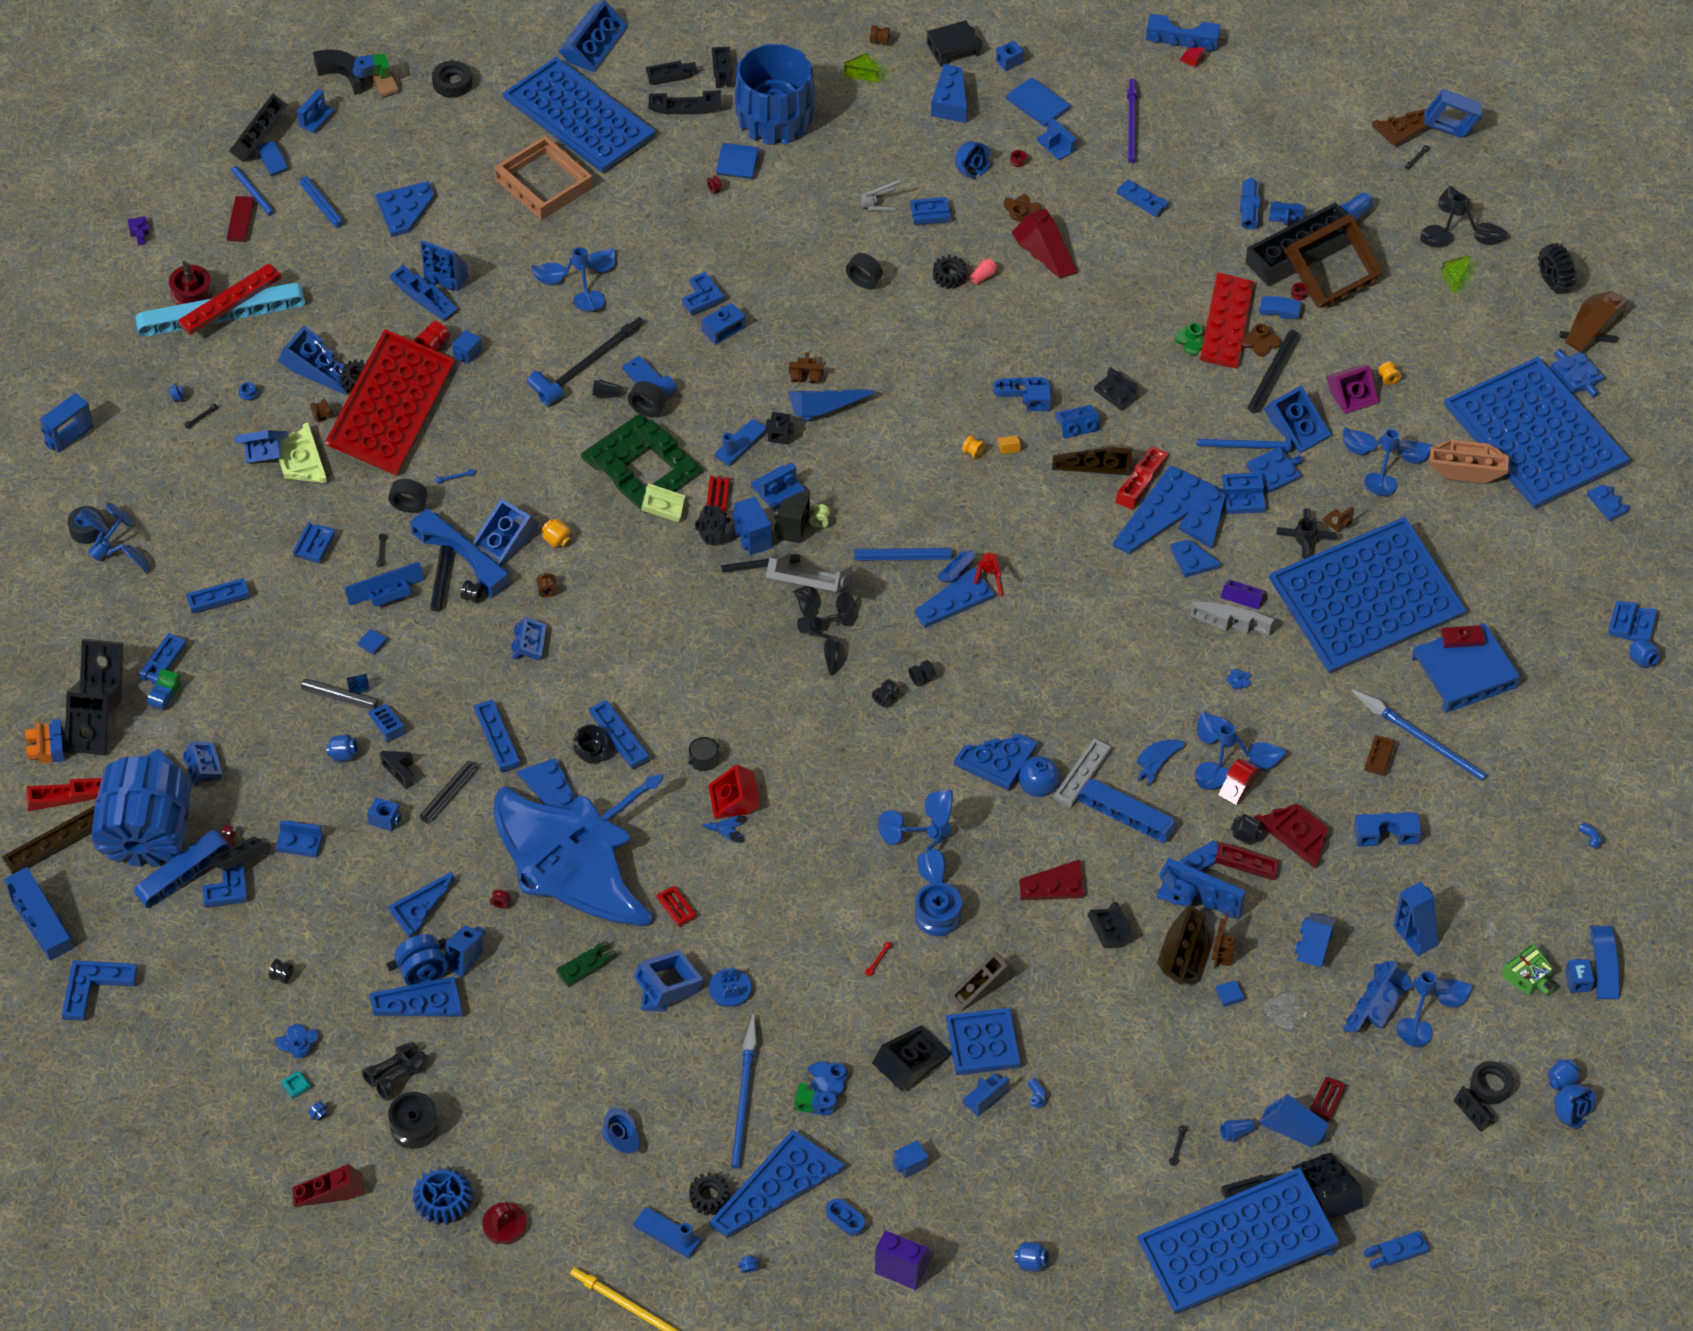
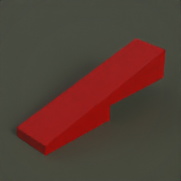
(1141, 478)
(50, 796)

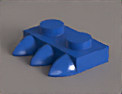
(1607, 503)

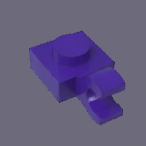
(138, 227)

